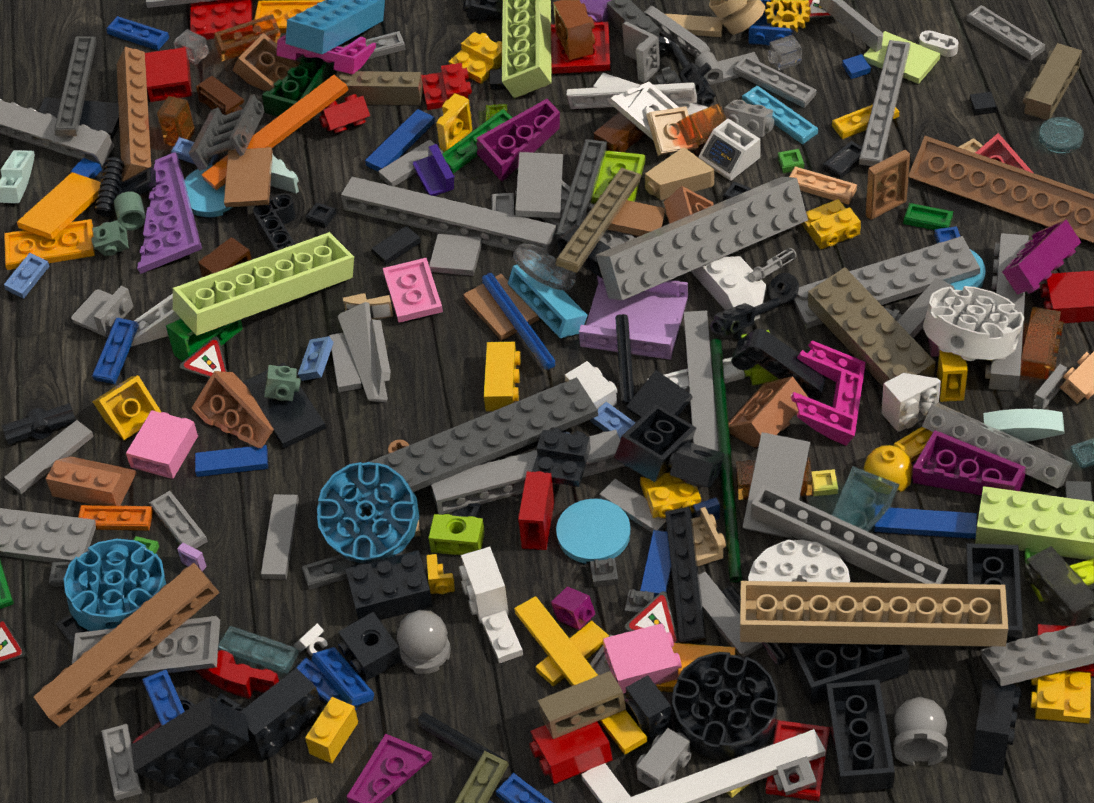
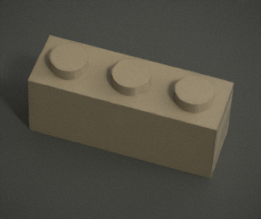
(582, 704)

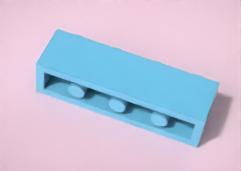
(548, 303)

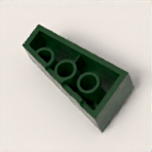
(296, 85)

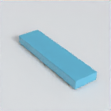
(783, 116)

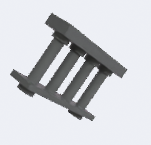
(226, 132)

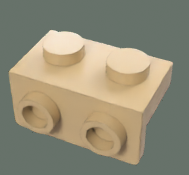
(707, 540)

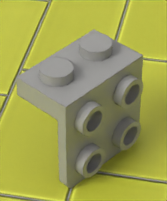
(101, 310)

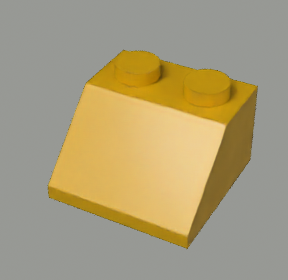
(126, 406)

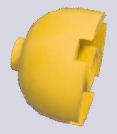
(891, 464)

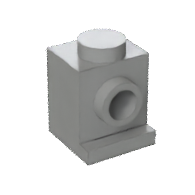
(799, 767)

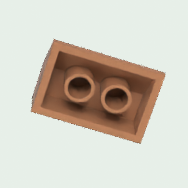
(684, 203)
(766, 411)
(89, 481)

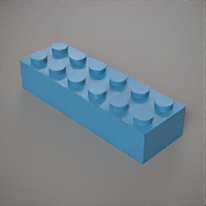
(332, 23)

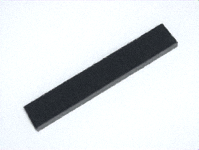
(685, 576)

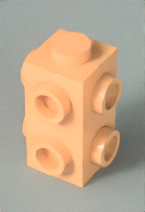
(1080, 382)

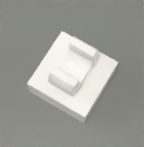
(310, 639)

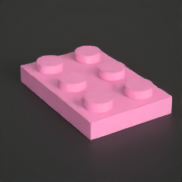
(412, 290)

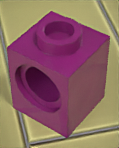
(573, 608)

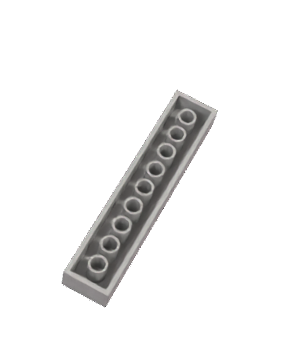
(701, 238)

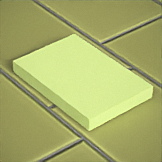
(919, 59)

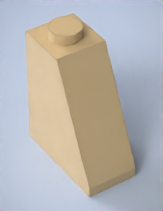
(676, 171)

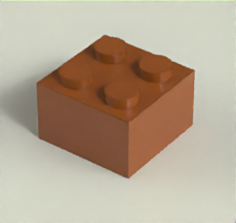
(574, 28)

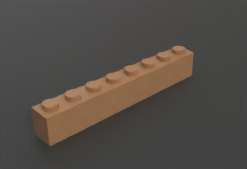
(133, 112)
(126, 644)

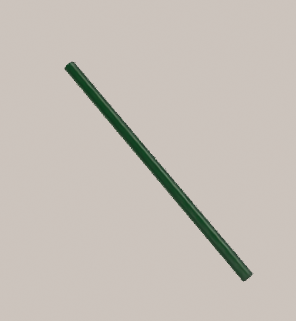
(727, 481)

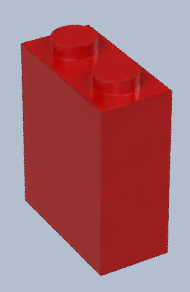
(168, 74)
(1070, 294)
(536, 510)
(570, 752)

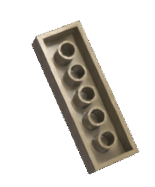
(868, 328)

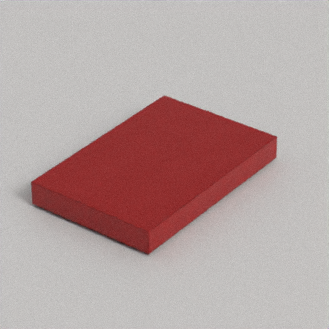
(786, 730)

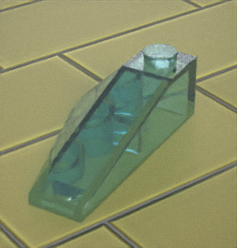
(864, 499)

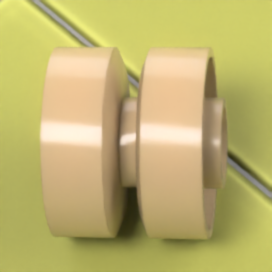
(737, 14)

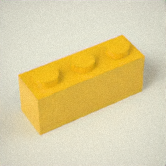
(501, 375)

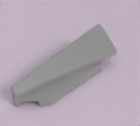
(367, 349)

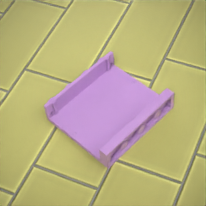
(652, 317)

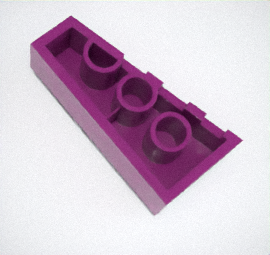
(522, 133)
(1041, 257)
(964, 468)

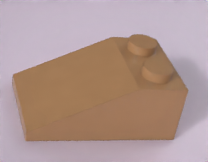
(261, 66)

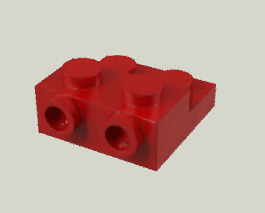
(443, 85)

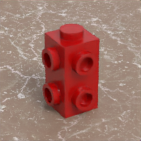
(336, 116)

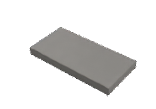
(539, 185)
(780, 466)

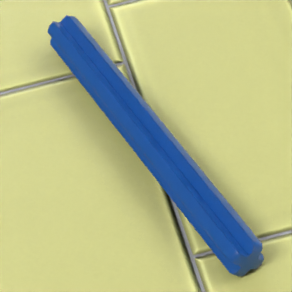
(518, 321)

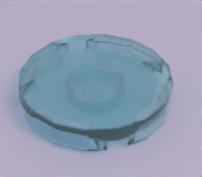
(1061, 134)

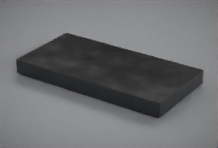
(94, 114)
(289, 419)

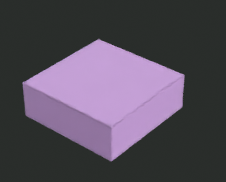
(191, 555)

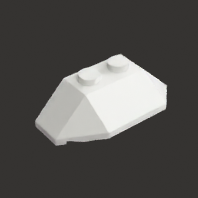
(729, 282)

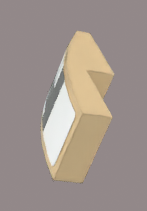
(379, 307)

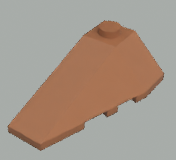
(232, 408)

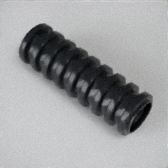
(109, 187)

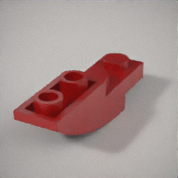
(238, 678)

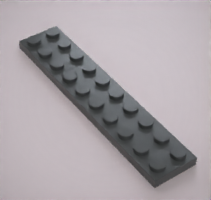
(491, 435)

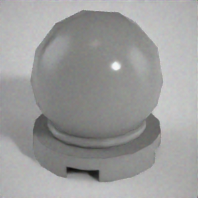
(423, 641)
(920, 732)

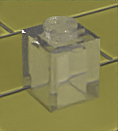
(195, 45)
(785, 52)

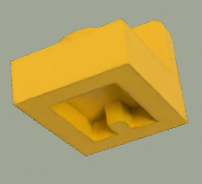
(438, 581)

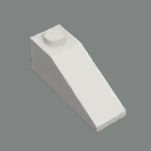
(153, 322)

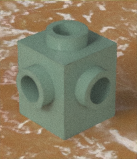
(110, 238)
(281, 383)

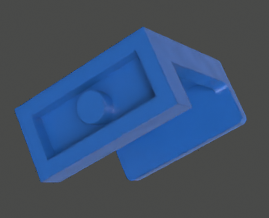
(763, 33)

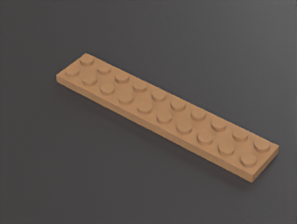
(1003, 187)

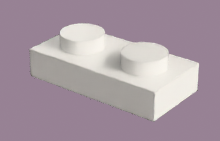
(502, 636)

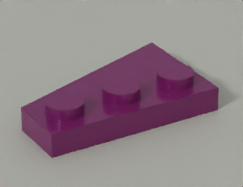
(387, 770)

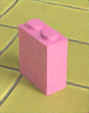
(162, 444)
(642, 654)

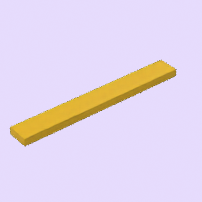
(575, 668)

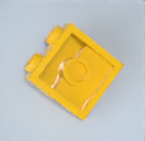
(479, 56)
(455, 122)
(831, 224)
(668, 494)
(1062, 696)

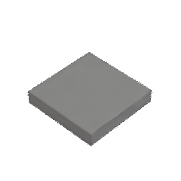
(455, 254)

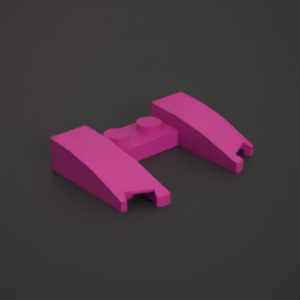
(345, 59)
(848, 373)

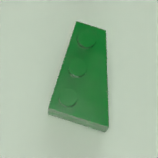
(185, 342)

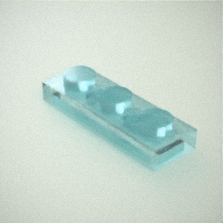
(258, 649)

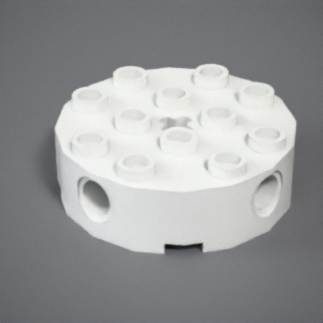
(973, 323)
(799, 563)

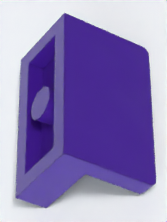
(434, 172)

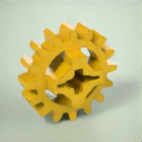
(788, 13)

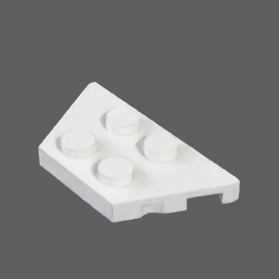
(638, 102)

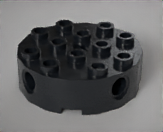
(724, 705)

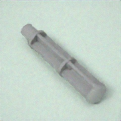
(772, 265)

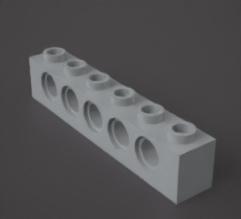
(1038, 462)

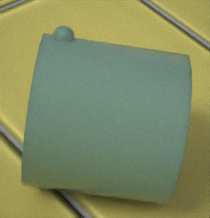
(129, 210)

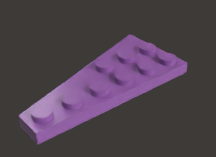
(169, 220)

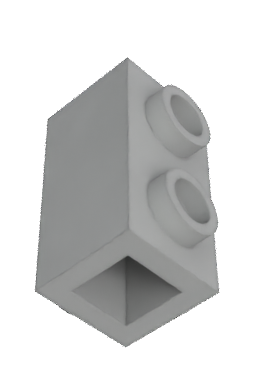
(753, 118)
(663, 759)

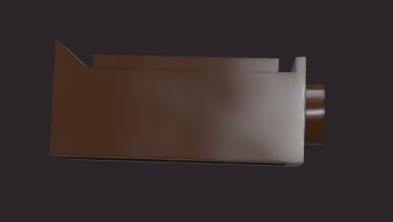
(217, 95)

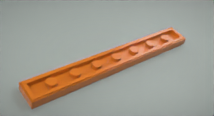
(284, 124)

